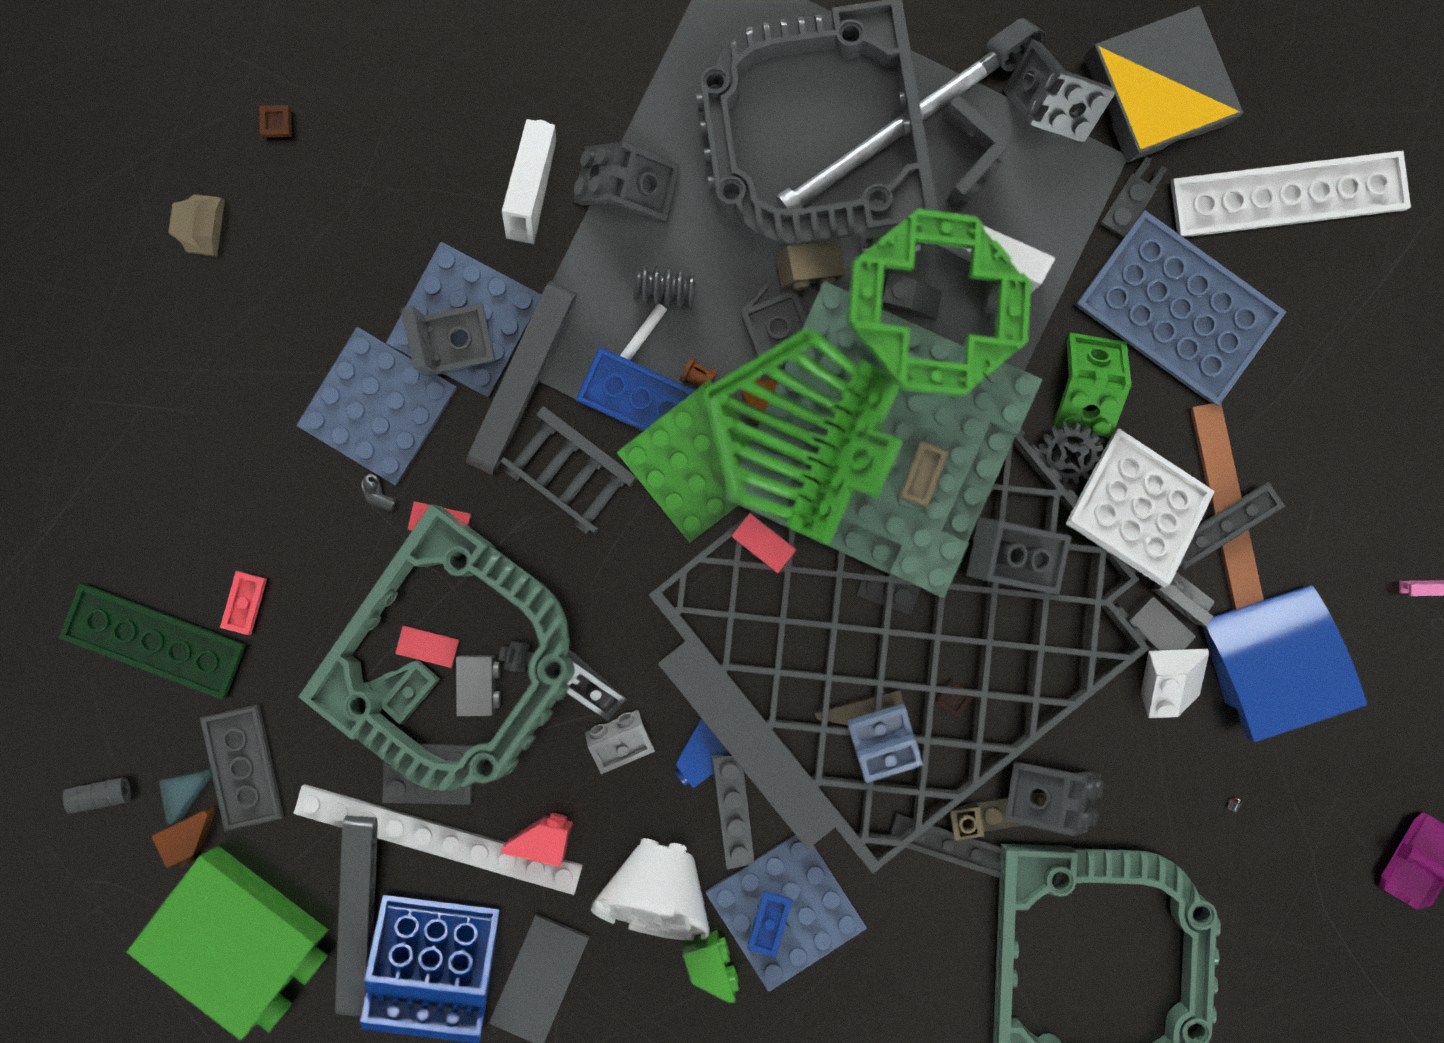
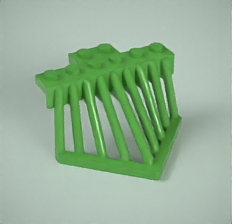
(850, 455)

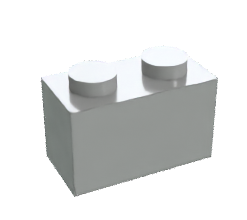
(1159, 626)
(477, 685)

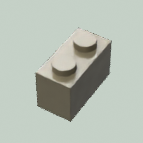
(810, 264)

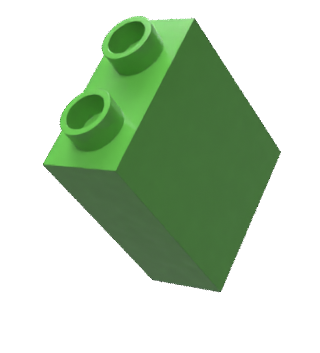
(231, 944)

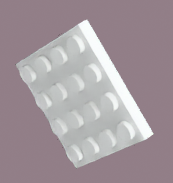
(1140, 508)

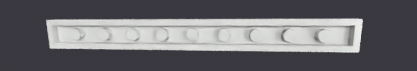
(436, 839)

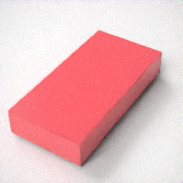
(763, 543)
(427, 646)

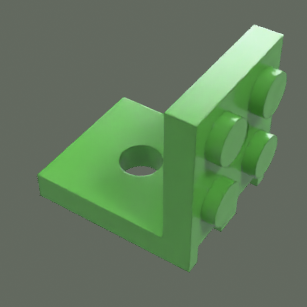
(1095, 383)

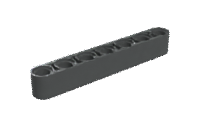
(521, 377)
(355, 912)

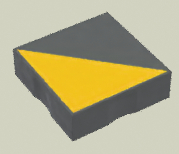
(1164, 83)

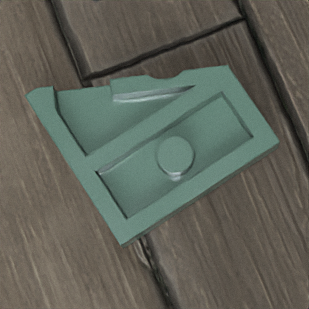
(403, 689)

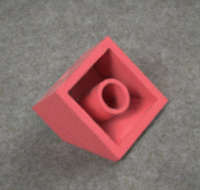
(542, 840)

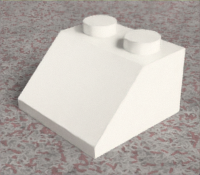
(1172, 681)

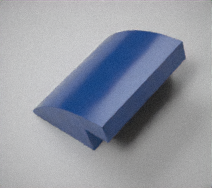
(1283, 663)
(430, 969)

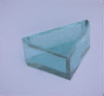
(181, 792)

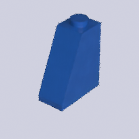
(695, 759)

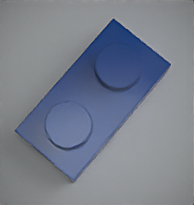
(769, 924)

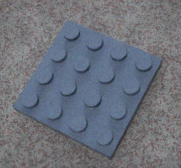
(460, 281)
(376, 406)
(818, 917)

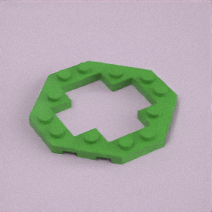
(891, 342)

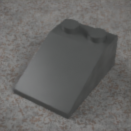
(1018, 556)

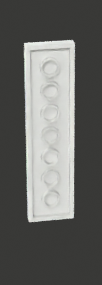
(1290, 194)

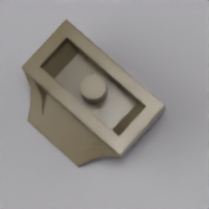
(198, 224)

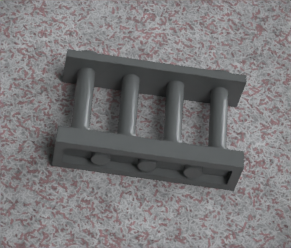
(572, 442)

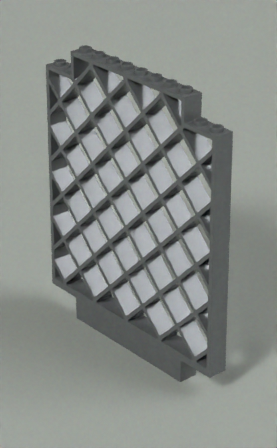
(776, 769)

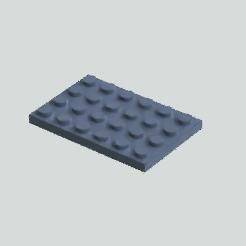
(1180, 308)

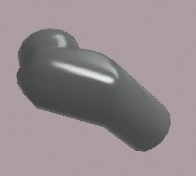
(374, 495)

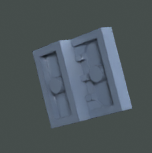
(884, 743)

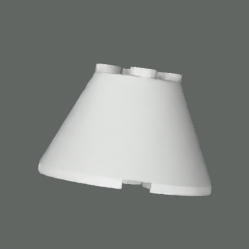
(656, 893)

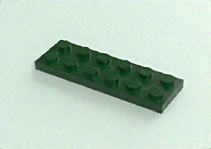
(152, 641)

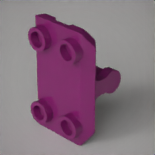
(1418, 864)

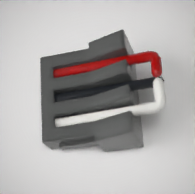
(1233, 805)

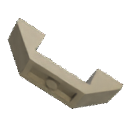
(983, 816)

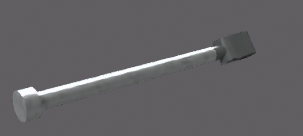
(1001, 51)

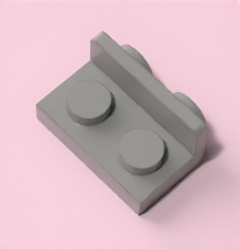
(1186, 599)
(619, 741)

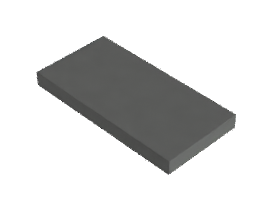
(241, 767)
(539, 979)

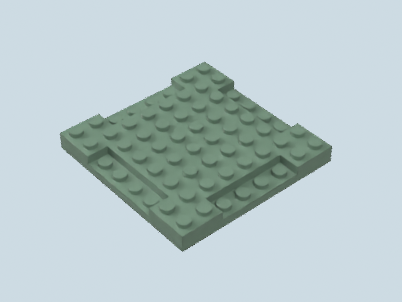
(976, 430)

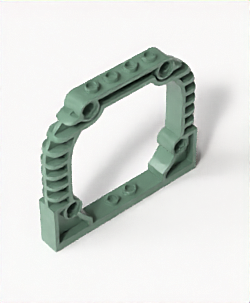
(339, 684)
(1028, 876)

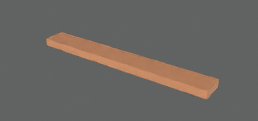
(1222, 478)

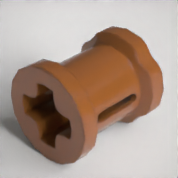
(697, 374)

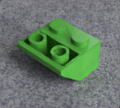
(709, 966)

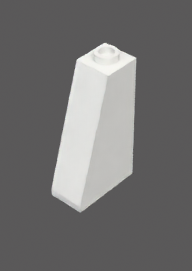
(529, 181)
(1025, 258)

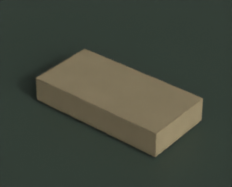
(923, 474)

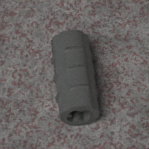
(96, 795)

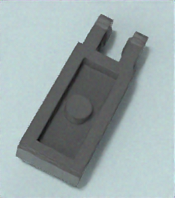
(1131, 200)

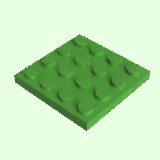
(682, 466)

